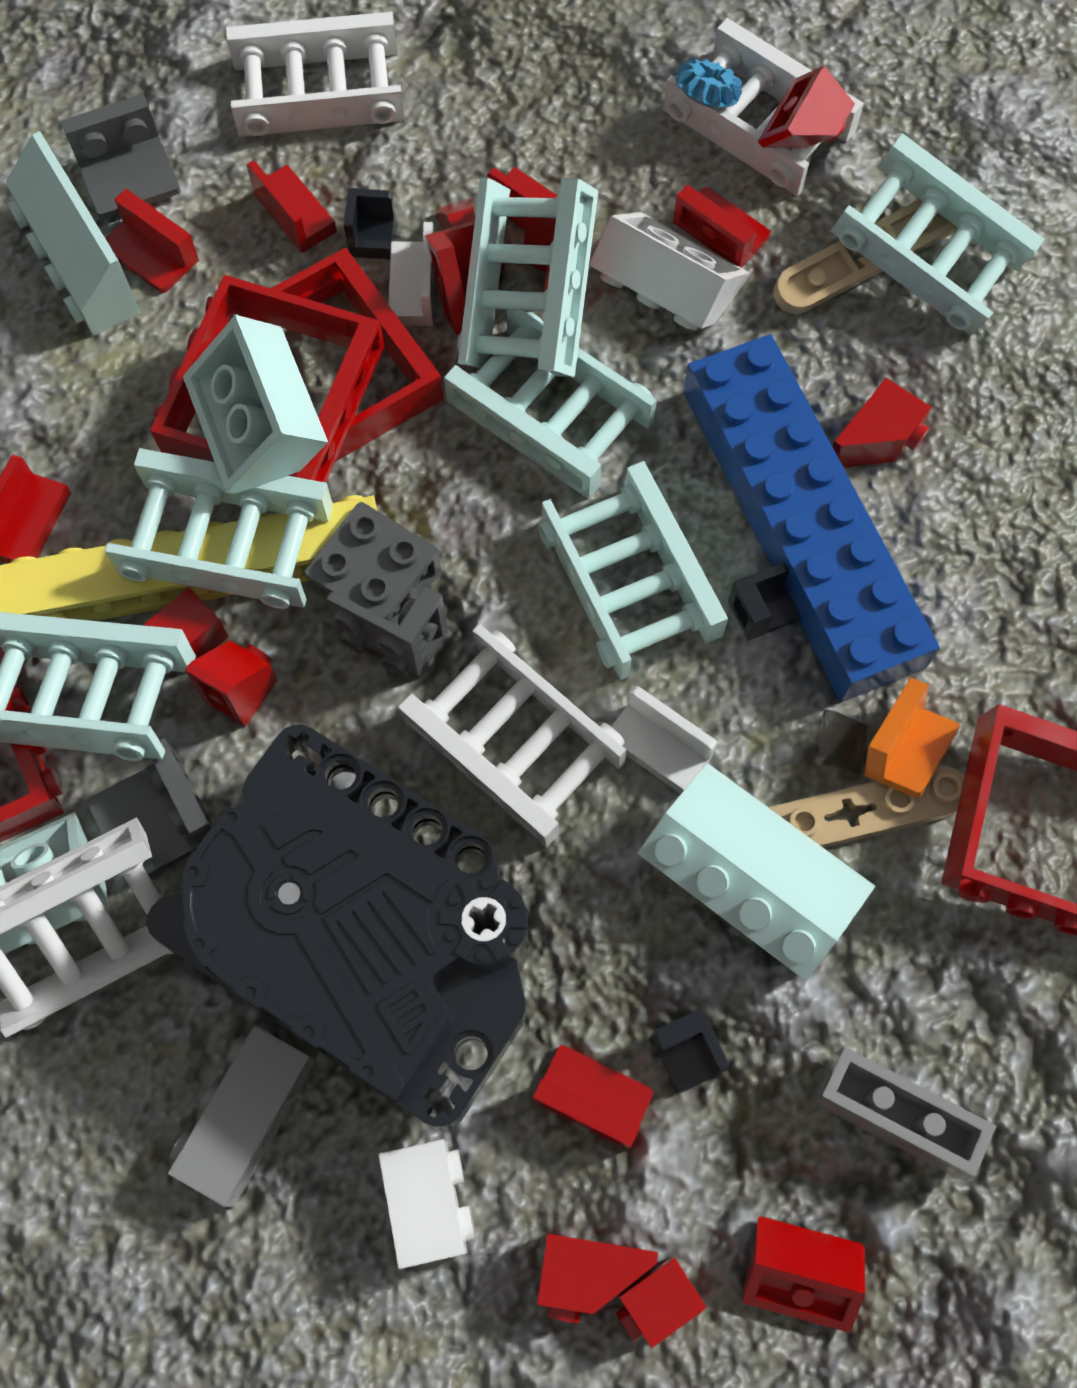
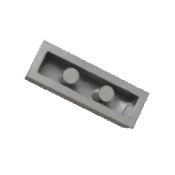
(904, 1114)
(240, 1116)

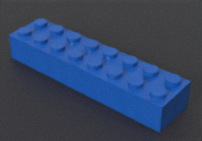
(809, 518)

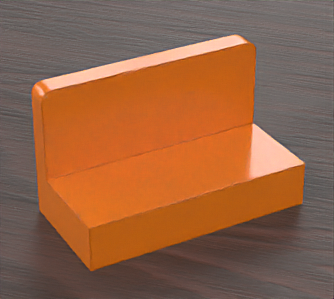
(910, 743)

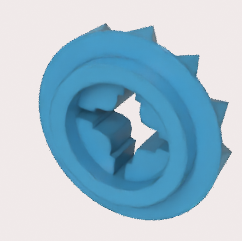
(708, 83)

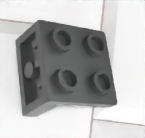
(119, 151)
(375, 563)
(399, 647)
(163, 804)

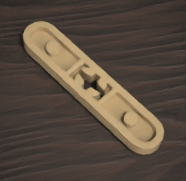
(834, 270)
(890, 809)

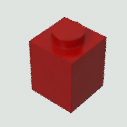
(196, 620)
(659, 1303)

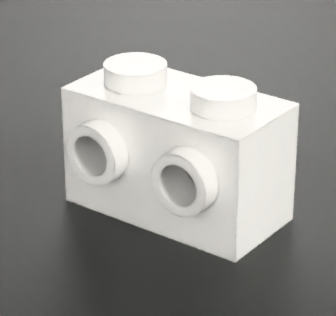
(425, 1203)

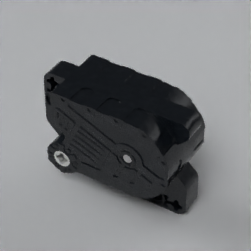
(355, 925)

